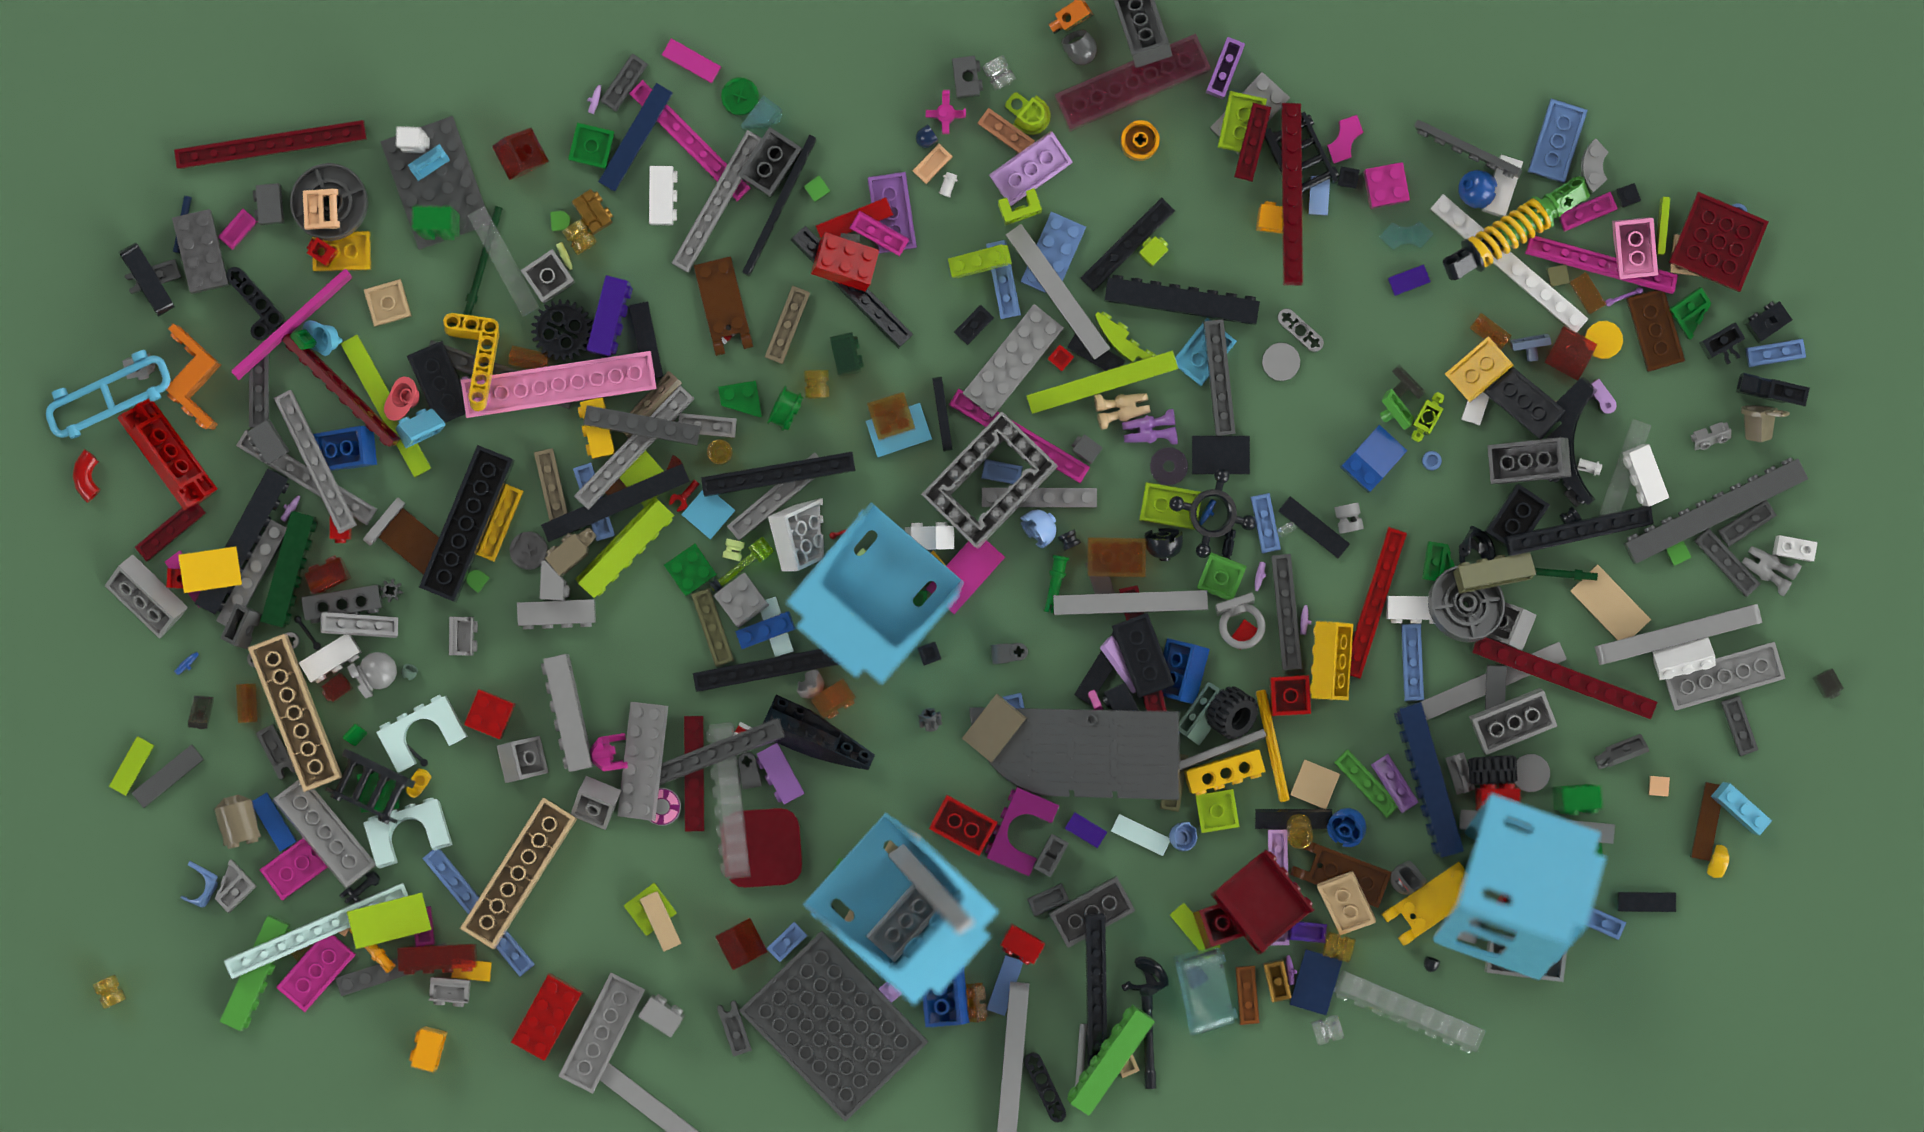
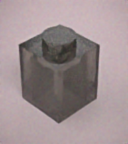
(1828, 684)

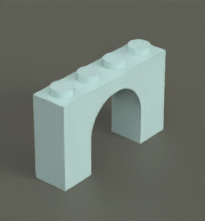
(394, 735)
(428, 813)

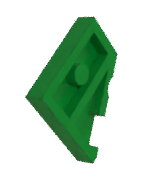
(1691, 311)
(741, 397)
(1436, 560)

